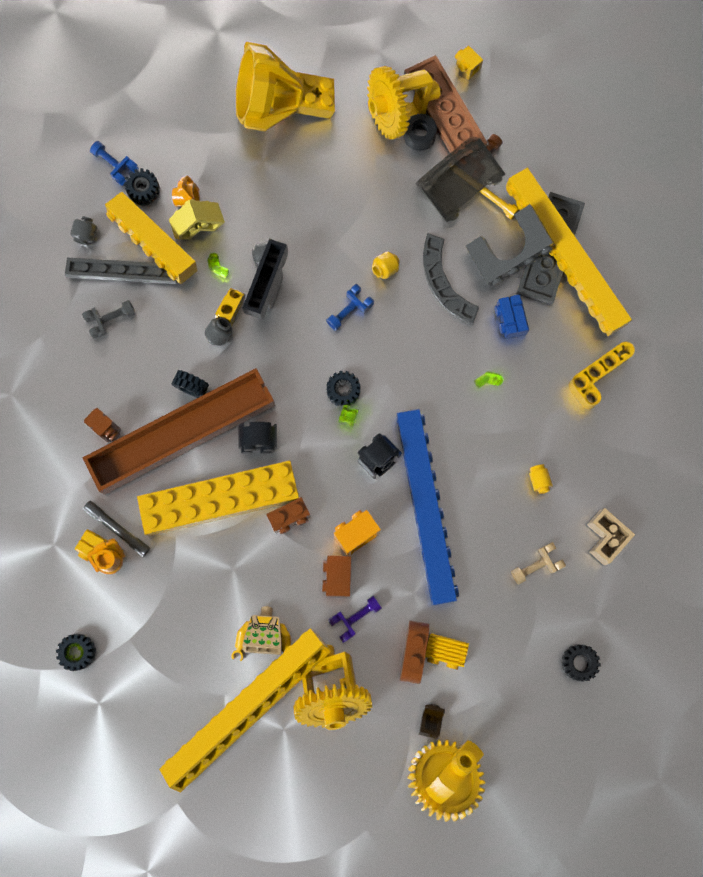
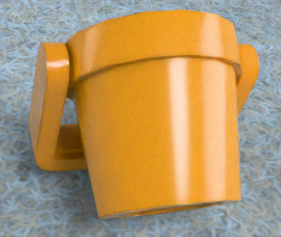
(185, 192)
(107, 560)

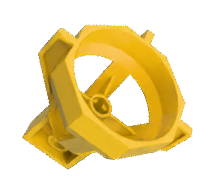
(270, 84)

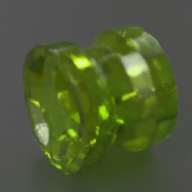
(348, 416)

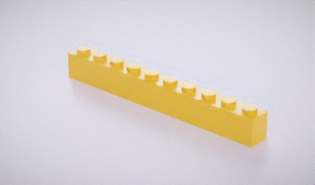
(570, 255)
(244, 710)

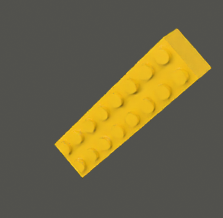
(217, 498)

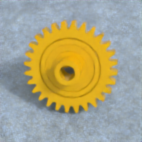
(387, 98)
(334, 706)
(447, 779)

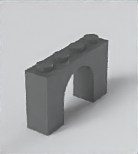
(536, 243)

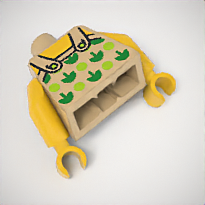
(262, 635)

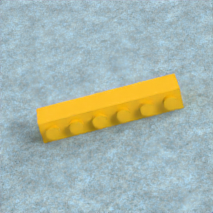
(151, 238)

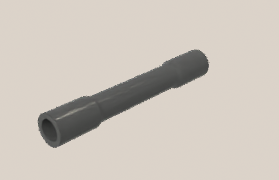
(99, 514)

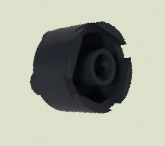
(257, 437)
(378, 456)

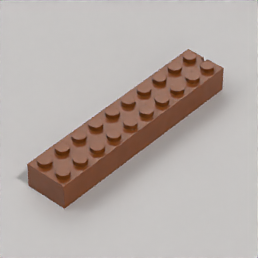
(178, 431)

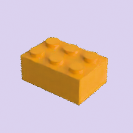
(356, 533)

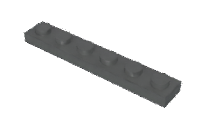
(116, 270)

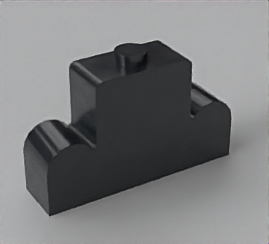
(266, 280)

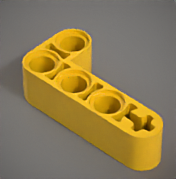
(602, 370)

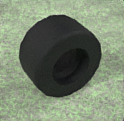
(424, 122)

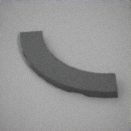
(440, 285)

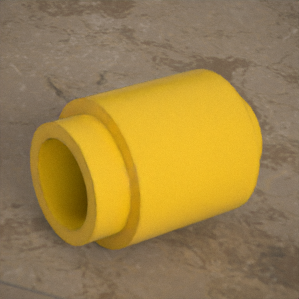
(540, 479)

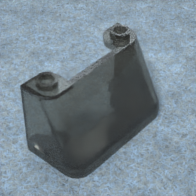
(460, 177)

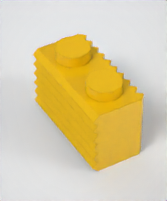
(446, 650)

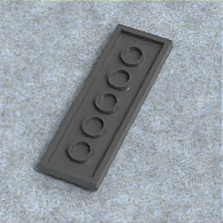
(543, 276)

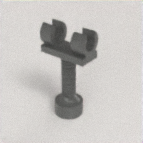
(99, 330)

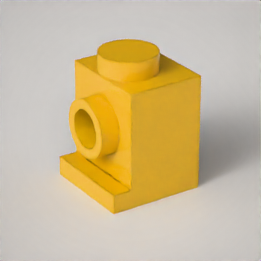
(468, 62)

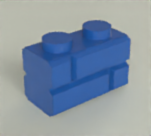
(512, 317)

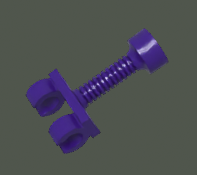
(372, 605)

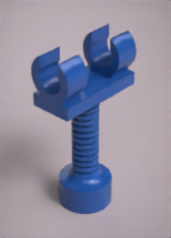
(98, 150)
(335, 321)

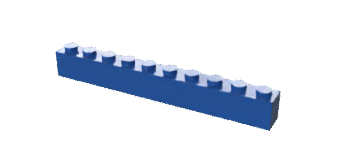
(426, 508)

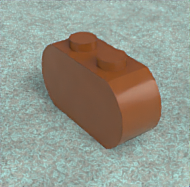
(414, 652)

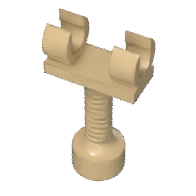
(520, 574)

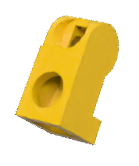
(230, 305)

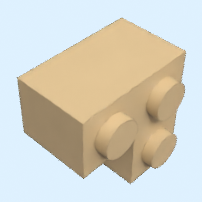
(613, 536)

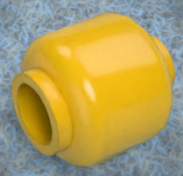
(385, 265)

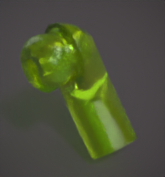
(215, 267)
(489, 378)

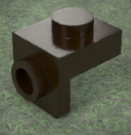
(431, 721)

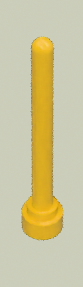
(509, 209)

